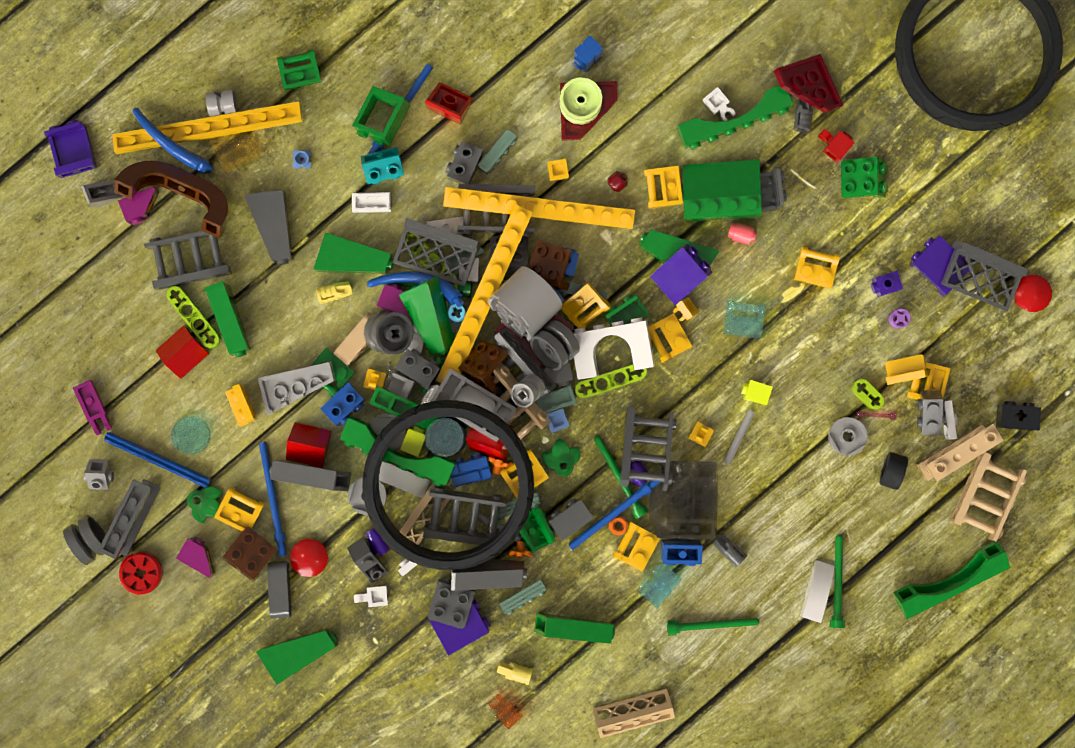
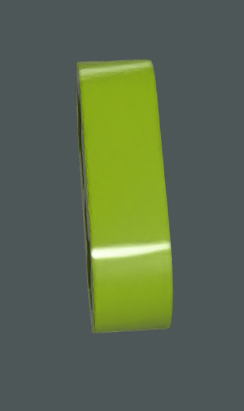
(870, 391)

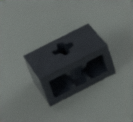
(1030, 416)

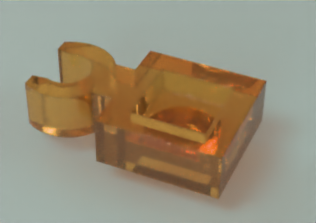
(506, 713)

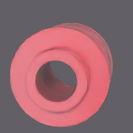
(742, 233)

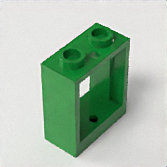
(401, 108)

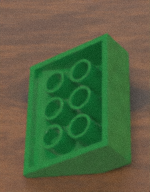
(722, 190)

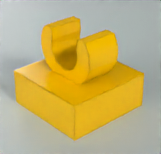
(558, 170)
(687, 309)
(374, 379)
(701, 434)

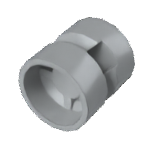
(220, 103)
(527, 391)

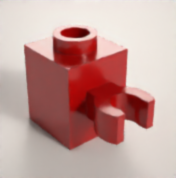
(837, 145)

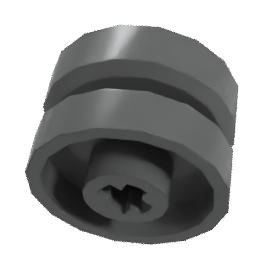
(388, 332)
(555, 345)
(84, 539)

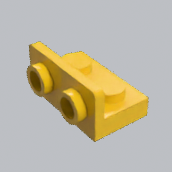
(241, 405)

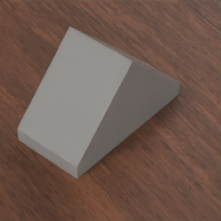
(100, 193)

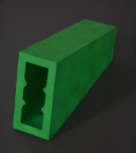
(665, 246)
(346, 256)
(429, 315)
(228, 318)
(574, 628)
(294, 654)

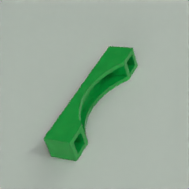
(699, 131)
(362, 435)
(985, 564)

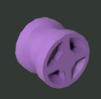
(903, 318)

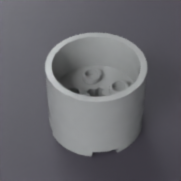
(525, 303)

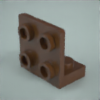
(551, 263)
(482, 363)
(249, 554)

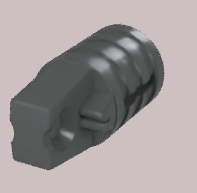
(803, 117)
(729, 550)

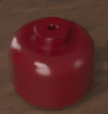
(617, 181)

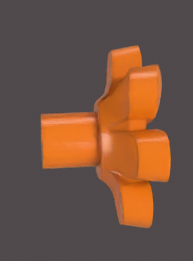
(498, 464)
(520, 551)

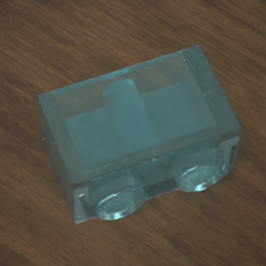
(659, 585)

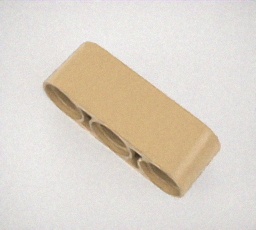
(353, 343)

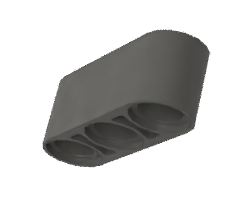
(279, 589)

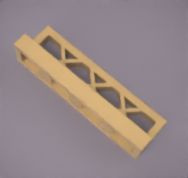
(416, 514)
(634, 717)

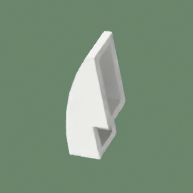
(403, 479)
(817, 591)

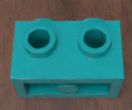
(382, 165)

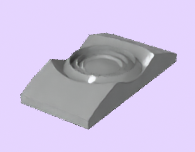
(462, 389)

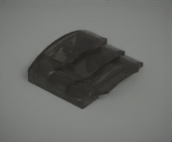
(689, 504)

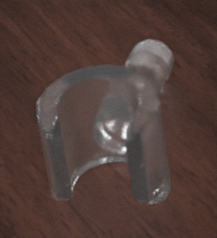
(389, 375)

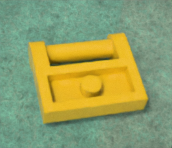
(669, 185)
(814, 273)
(580, 302)
(673, 334)
(936, 380)
(538, 473)
(236, 516)
(641, 550)

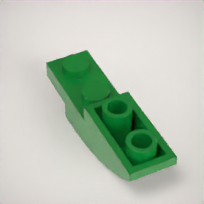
(396, 405)

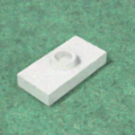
(371, 202)
(448, 225)
(949, 421)

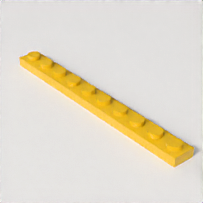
(211, 127)
(540, 207)
(488, 286)

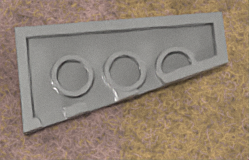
(292, 385)

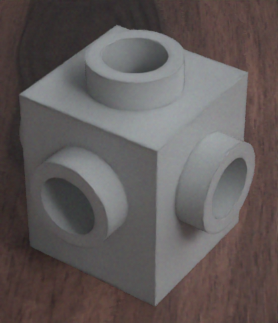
(98, 474)

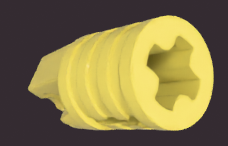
(333, 292)
(515, 672)

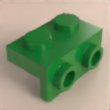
(629, 310)
(536, 531)

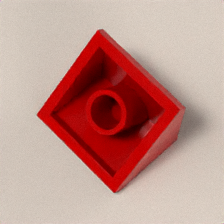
(449, 103)
(182, 352)
(308, 444)
(483, 444)

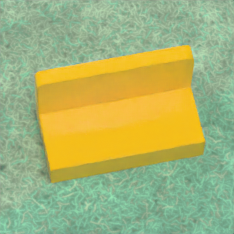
(906, 369)

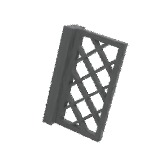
(441, 236)
(985, 259)

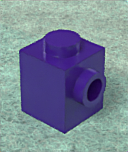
(886, 284)

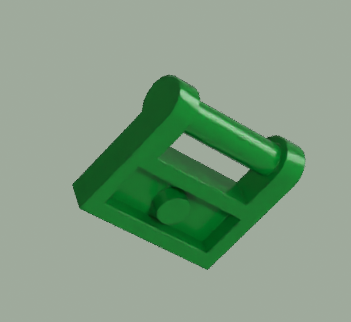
(301, 75)
(342, 372)

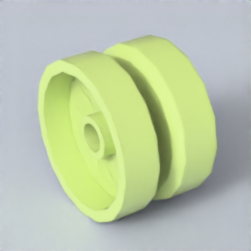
(580, 89)

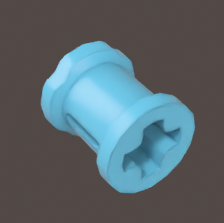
(451, 312)

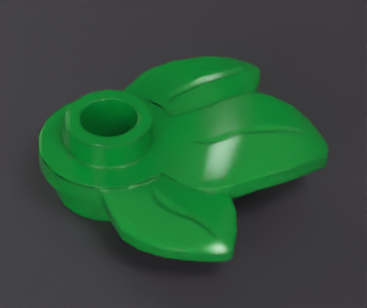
(561, 455)
(207, 506)

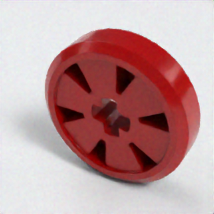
(137, 584)

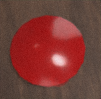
(1033, 293)
(309, 557)

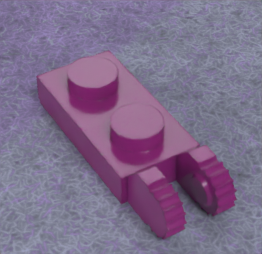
(92, 405)

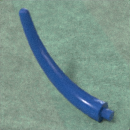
(187, 157)
(448, 290)

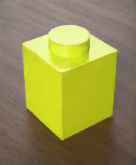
(756, 392)
(414, 441)

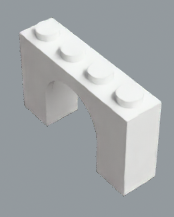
(634, 333)

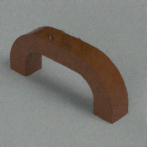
(179, 181)

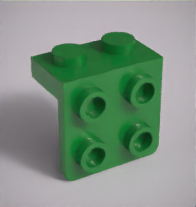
(864, 177)

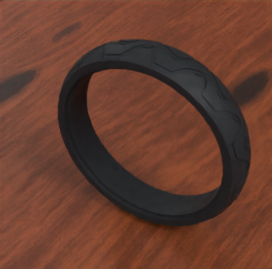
(953, 117)
(417, 553)

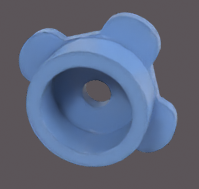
(297, 155)

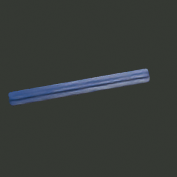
(157, 459)

